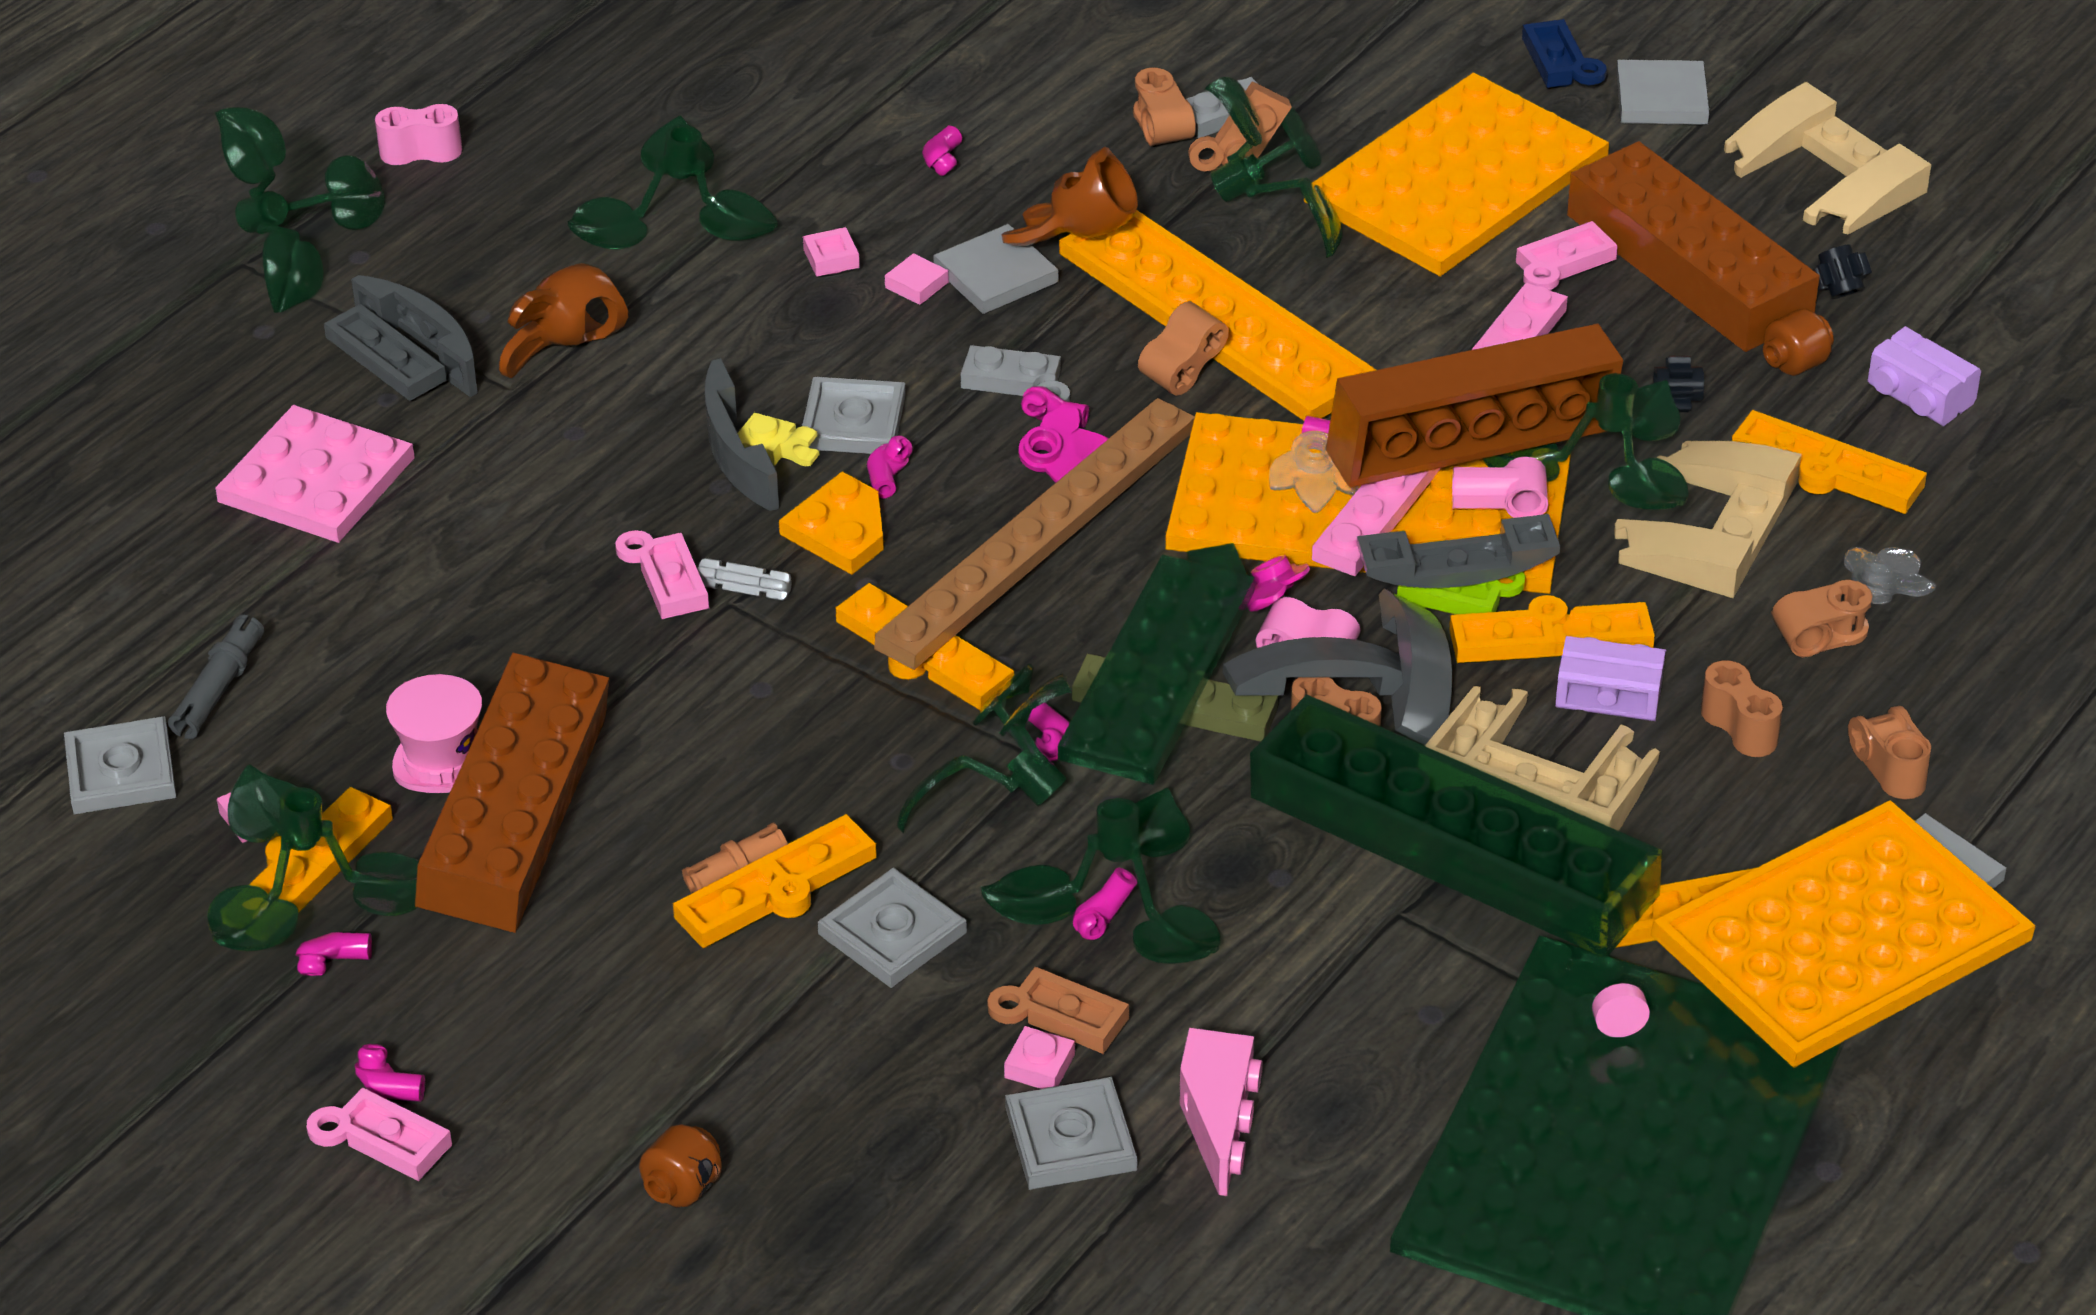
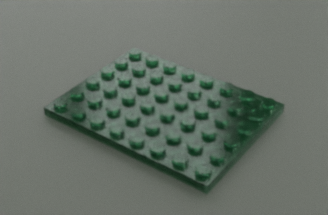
(1613, 1162)

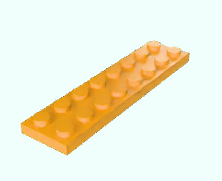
(1264, 339)

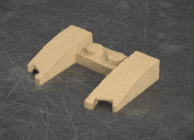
(1806, 117)
(1719, 557)
(1601, 793)

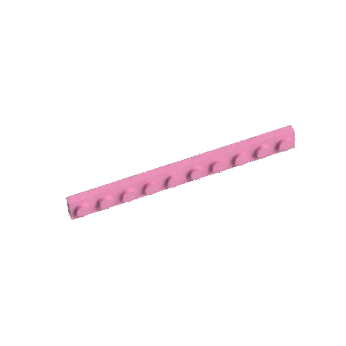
(1382, 504)

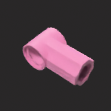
(1516, 487)

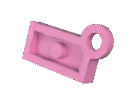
(1565, 255)
(667, 571)
(382, 1133)

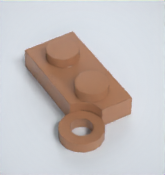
(1271, 112)
(1061, 1009)

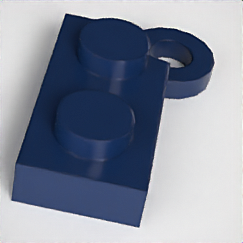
(1559, 55)

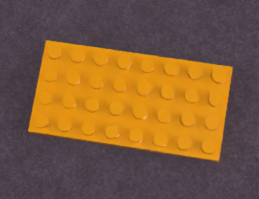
(1229, 500)

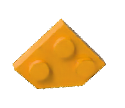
(838, 523)

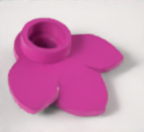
(1063, 441)
(1273, 579)

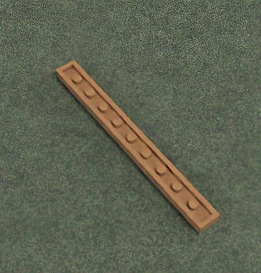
(1033, 534)

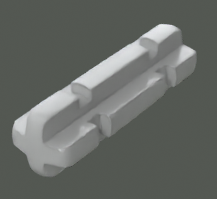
(745, 579)

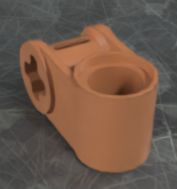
(1162, 108)
(1820, 620)
(1892, 751)

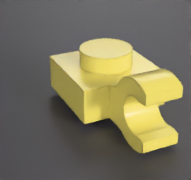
(780, 439)

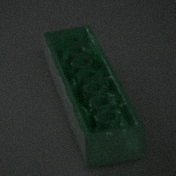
(1456, 825)

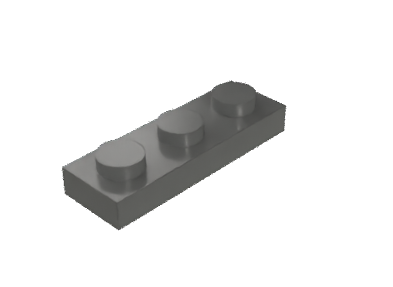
(385, 352)

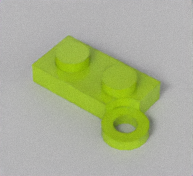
(1464, 599)

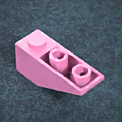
(1213, 1096)

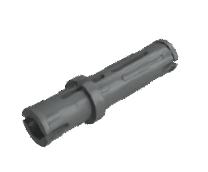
(225, 662)

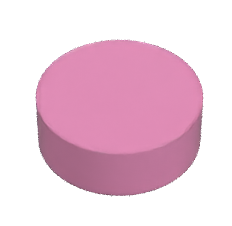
(1620, 1010)

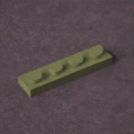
(1215, 710)

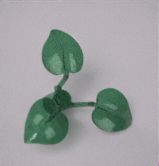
(680, 153)
(1243, 173)
(291, 266)
(1624, 408)
(1029, 768)
(259, 811)
(1123, 833)

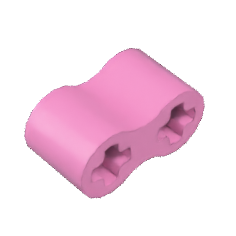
(418, 134)
(1295, 620)

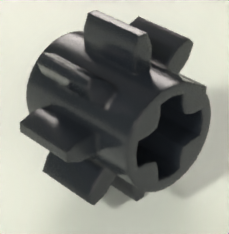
(1842, 271)
(1684, 380)

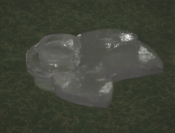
(1309, 473)
(1888, 573)

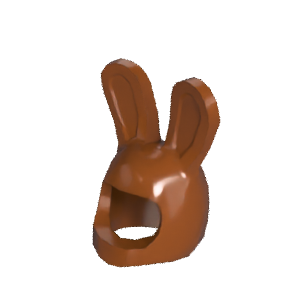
(1081, 203)
(560, 314)

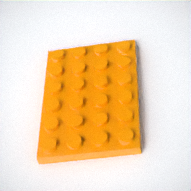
(1458, 173)
(1842, 932)

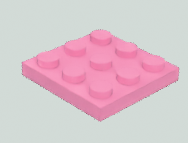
(315, 473)

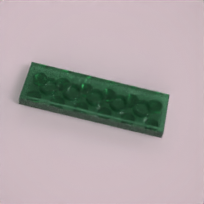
(1156, 669)

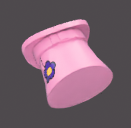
(436, 727)

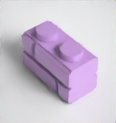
(1924, 376)
(1610, 678)

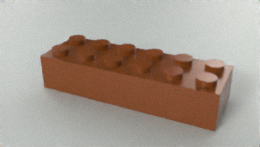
(1691, 244)
(1467, 405)
(512, 793)

